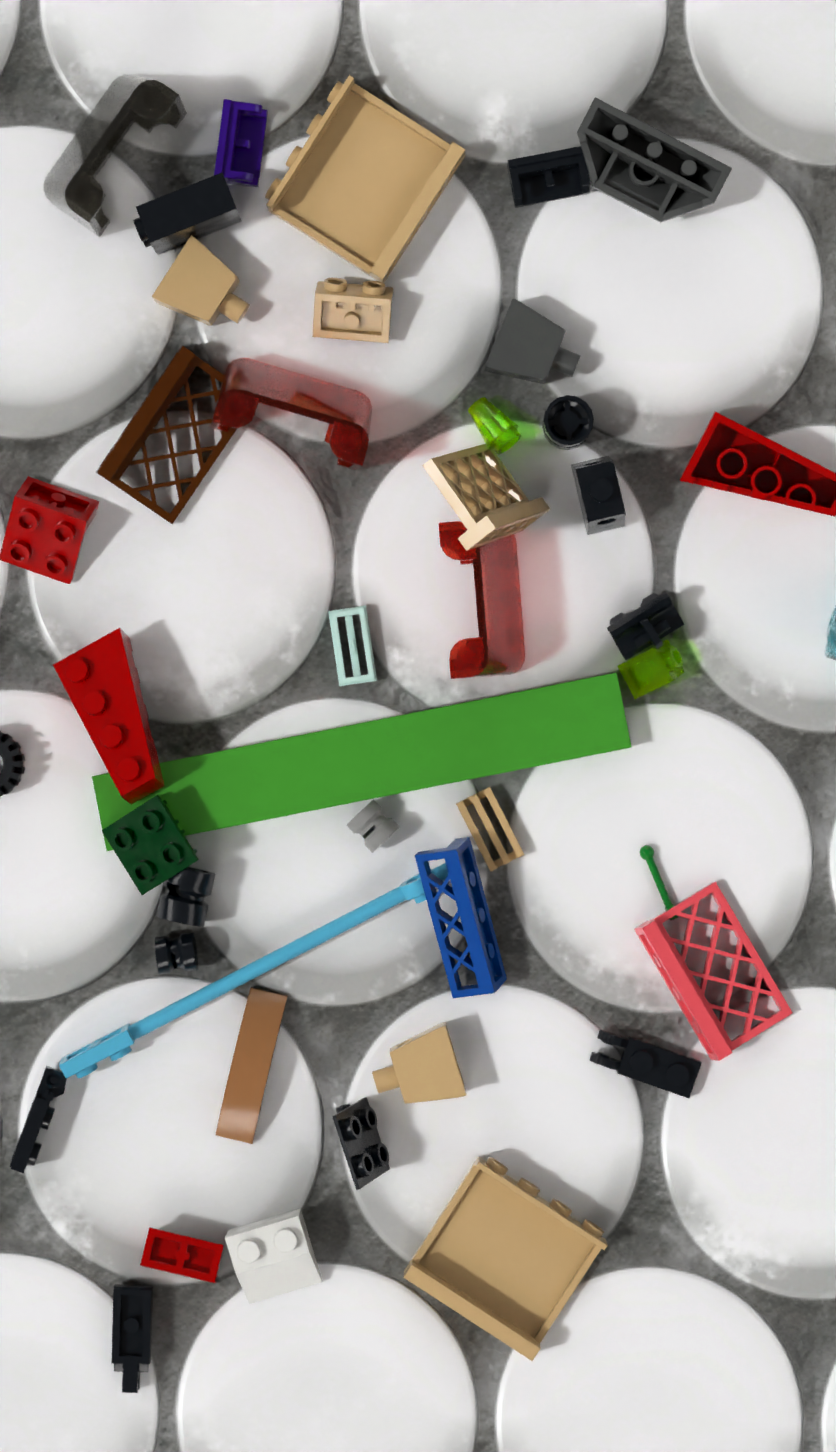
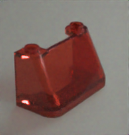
(255, 382)
(498, 602)

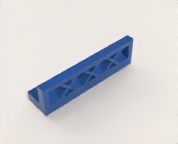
(474, 916)

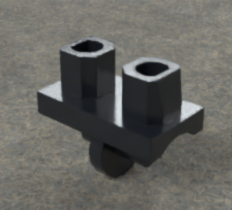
(645, 625)

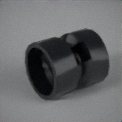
(567, 422)
(185, 897)

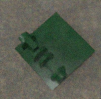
(150, 844)

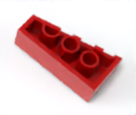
(751, 465)
(111, 706)

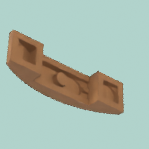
(251, 1065)

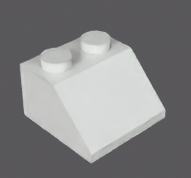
(273, 1256)

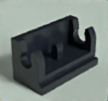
(548, 177)

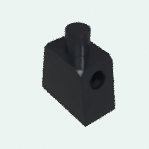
(599, 494)

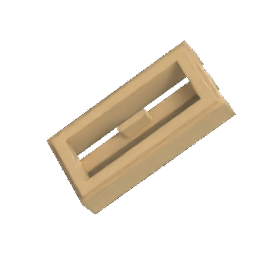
(504, 857)

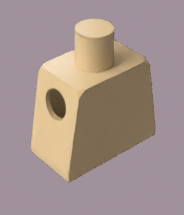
(200, 286)
(423, 1068)

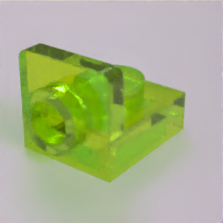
(652, 669)

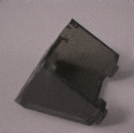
(127, 101)

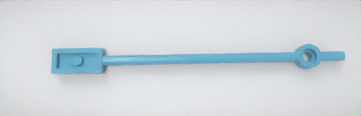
(118, 1042)

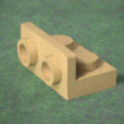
(352, 310)

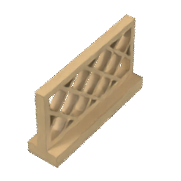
(483, 495)

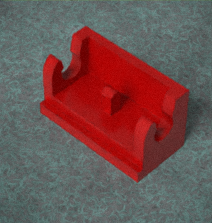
(182, 1255)

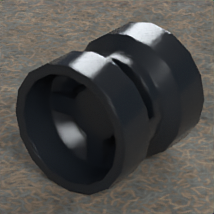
(184, 957)

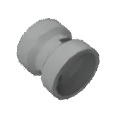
(370, 817)

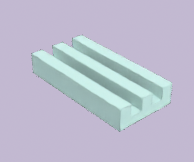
(357, 677)

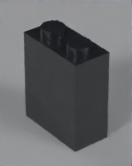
(186, 212)

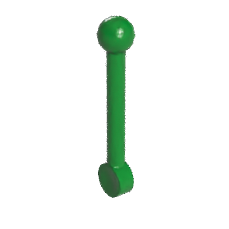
(647, 853)

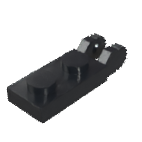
(650, 1064)

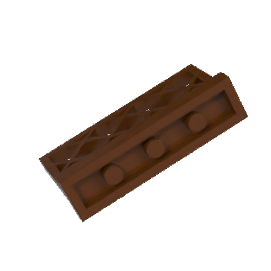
(143, 425)

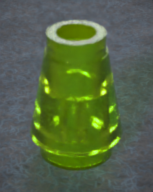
(494, 426)

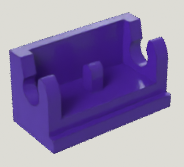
(241, 142)

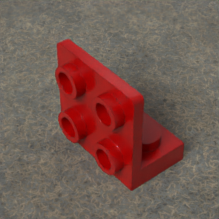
(47, 529)

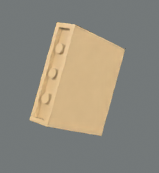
(363, 180)
(505, 1256)

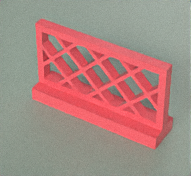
(684, 986)

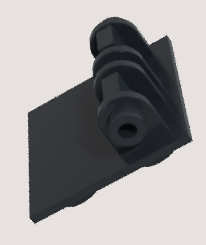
(361, 1142)

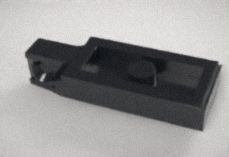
(39, 1116)
(132, 1333)

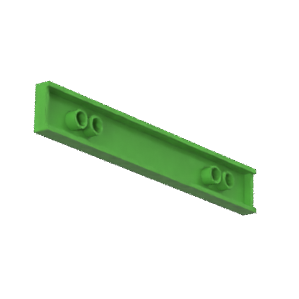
(384, 756)

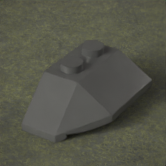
(646, 165)

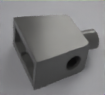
(529, 347)

